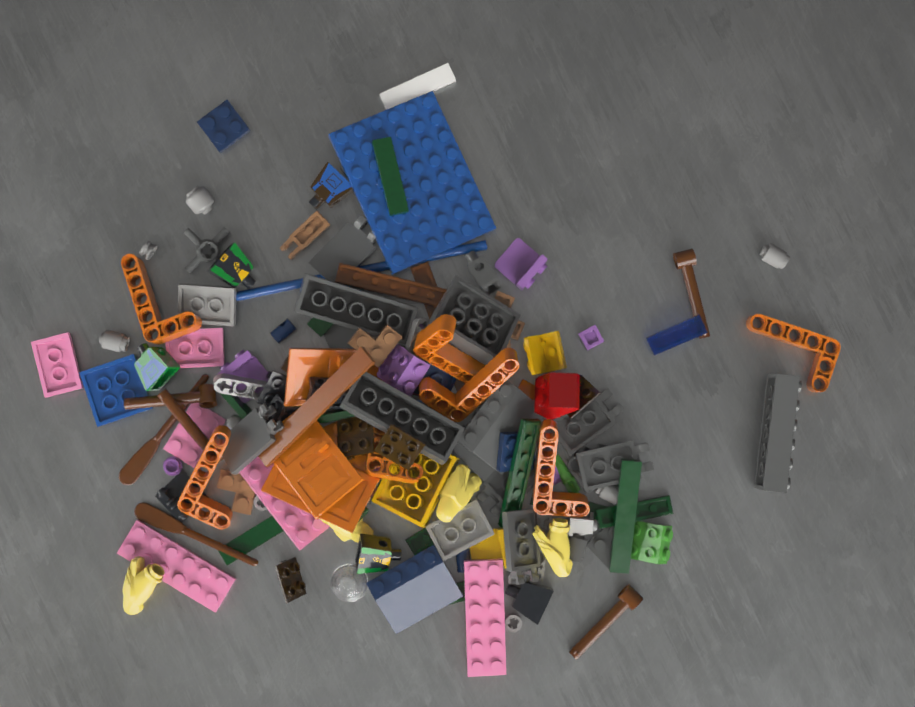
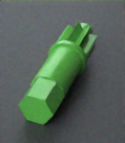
(566, 477)

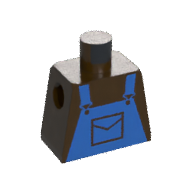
(329, 187)

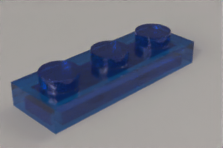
(677, 335)

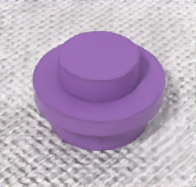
(172, 466)

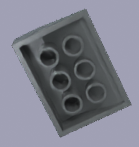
(481, 321)
(497, 414)

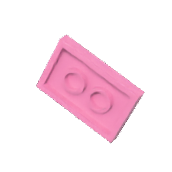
(198, 348)
(57, 365)
(182, 444)

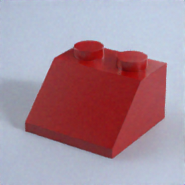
(556, 394)

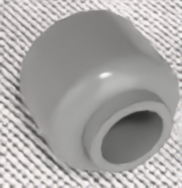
(199, 200)

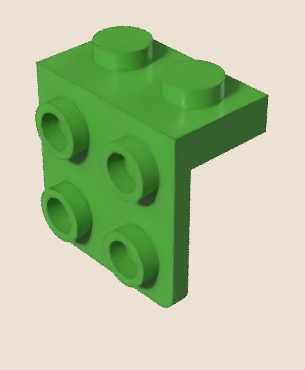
(651, 542)

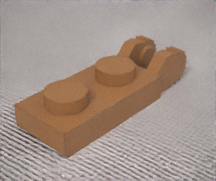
(306, 234)

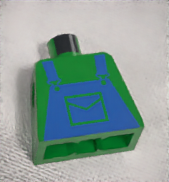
(155, 367)

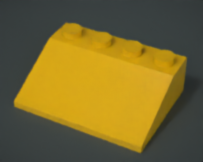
(416, 500)

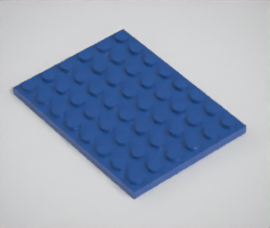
(435, 179)

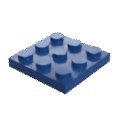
(109, 385)

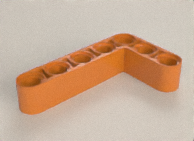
(151, 306)
(801, 342)
(433, 347)
(474, 392)
(385, 463)
(547, 476)
(200, 477)

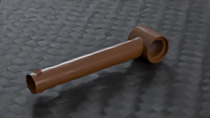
(685, 261)
(205, 397)
(185, 420)
(629, 599)

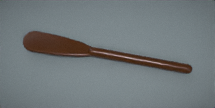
(139, 461)
(164, 521)

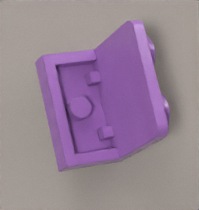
(521, 264)
(245, 366)
(402, 370)

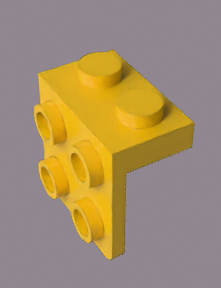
(544, 353)
(490, 548)

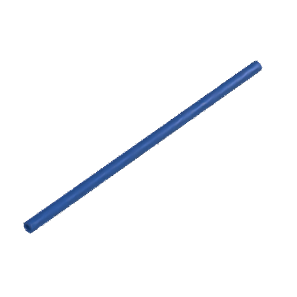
(377, 267)

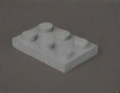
(212, 303)
(462, 532)

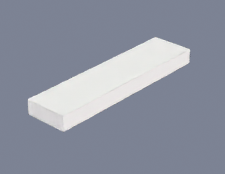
(418, 86)

